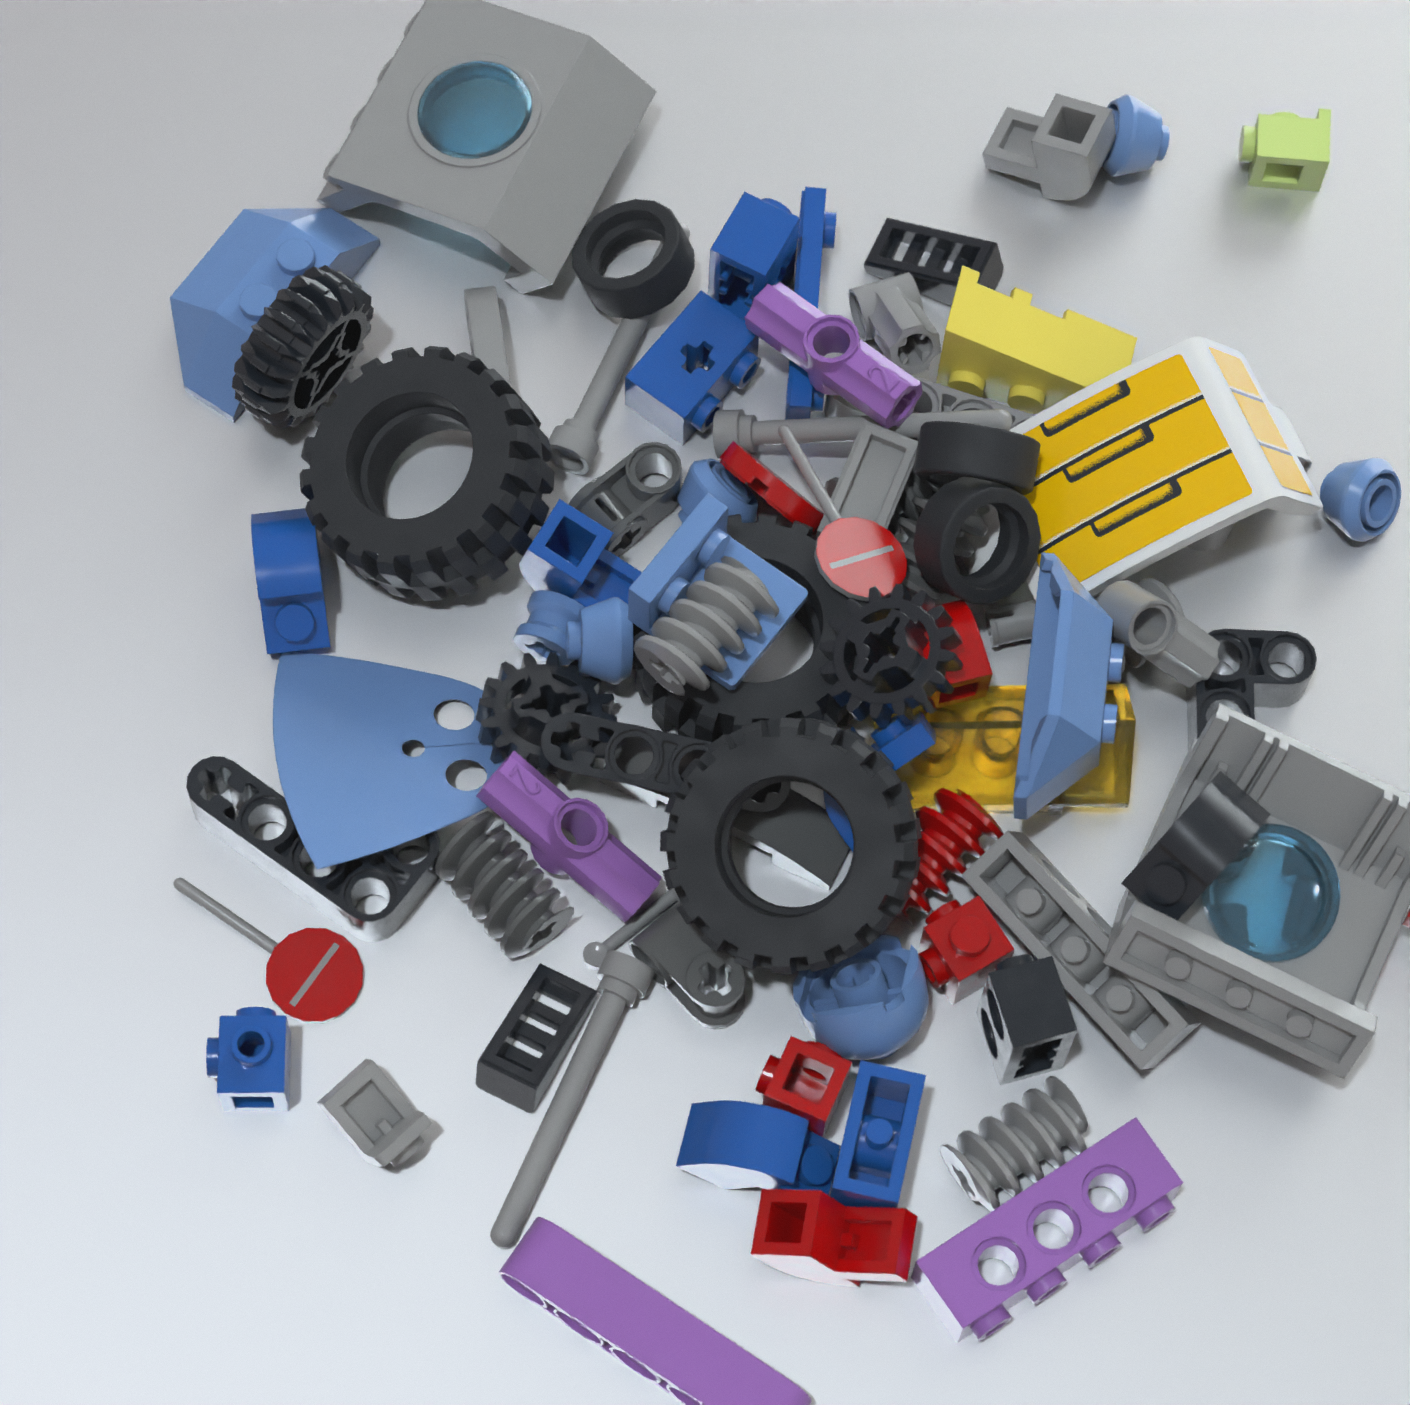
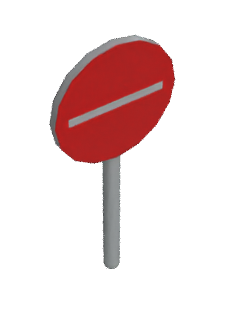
(851, 550)
(309, 973)

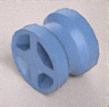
(547, 625)

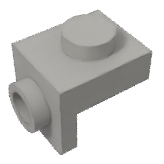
(375, 1116)

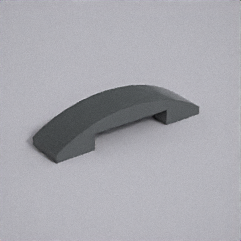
(794, 833)

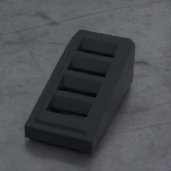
(944, 247)
(516, 1074)

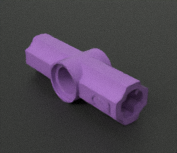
(858, 375)
(596, 862)

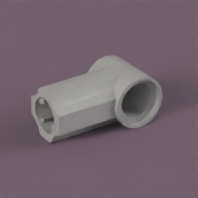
(895, 319)
(1159, 633)

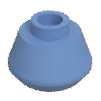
(1138, 138)
(713, 478)
(1361, 497)
(602, 641)

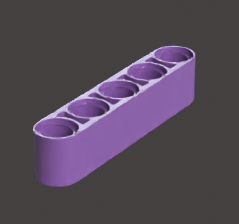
(639, 1324)

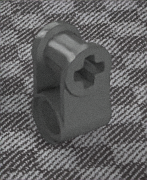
(626, 504)
(688, 965)

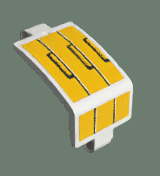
(1156, 464)

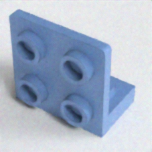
(683, 561)

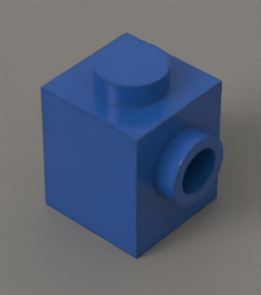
(251, 1060)

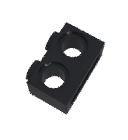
(1025, 1018)

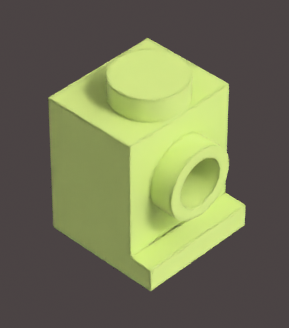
(1287, 150)

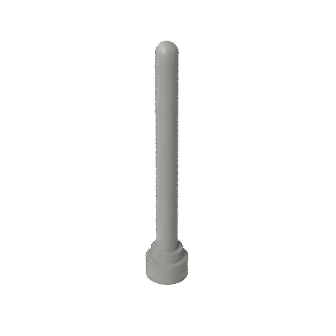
(750, 433)
(575, 441)
(620, 983)

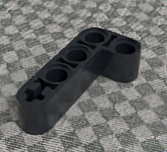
(1253, 679)
(287, 858)

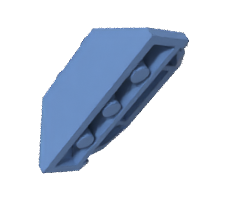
(243, 276)
(1064, 689)

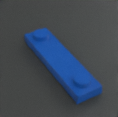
(814, 233)

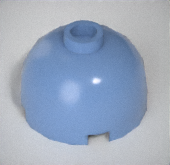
(865, 1002)

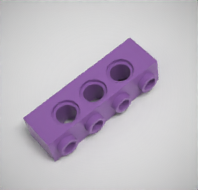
(1121, 1161)

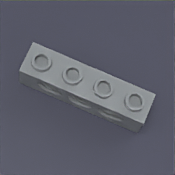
(1061, 923)

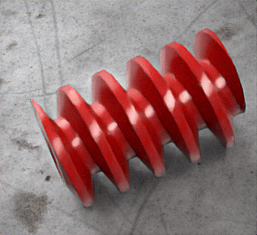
(944, 841)

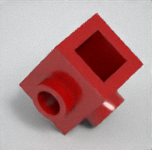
(962, 947)
(805, 1082)

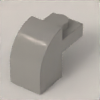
(1055, 150)

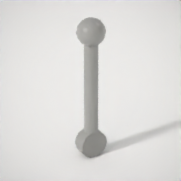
(596, 951)

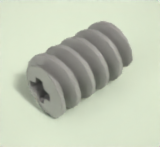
(704, 625)
(1017, 1143)

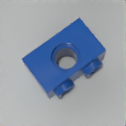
(877, 1136)

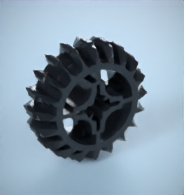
(302, 346)

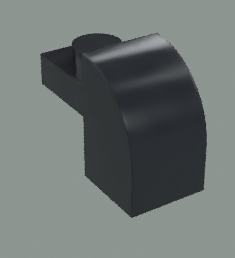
(1196, 848)

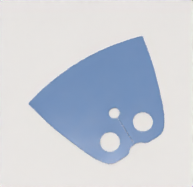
(343, 757)

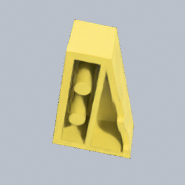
(1021, 353)

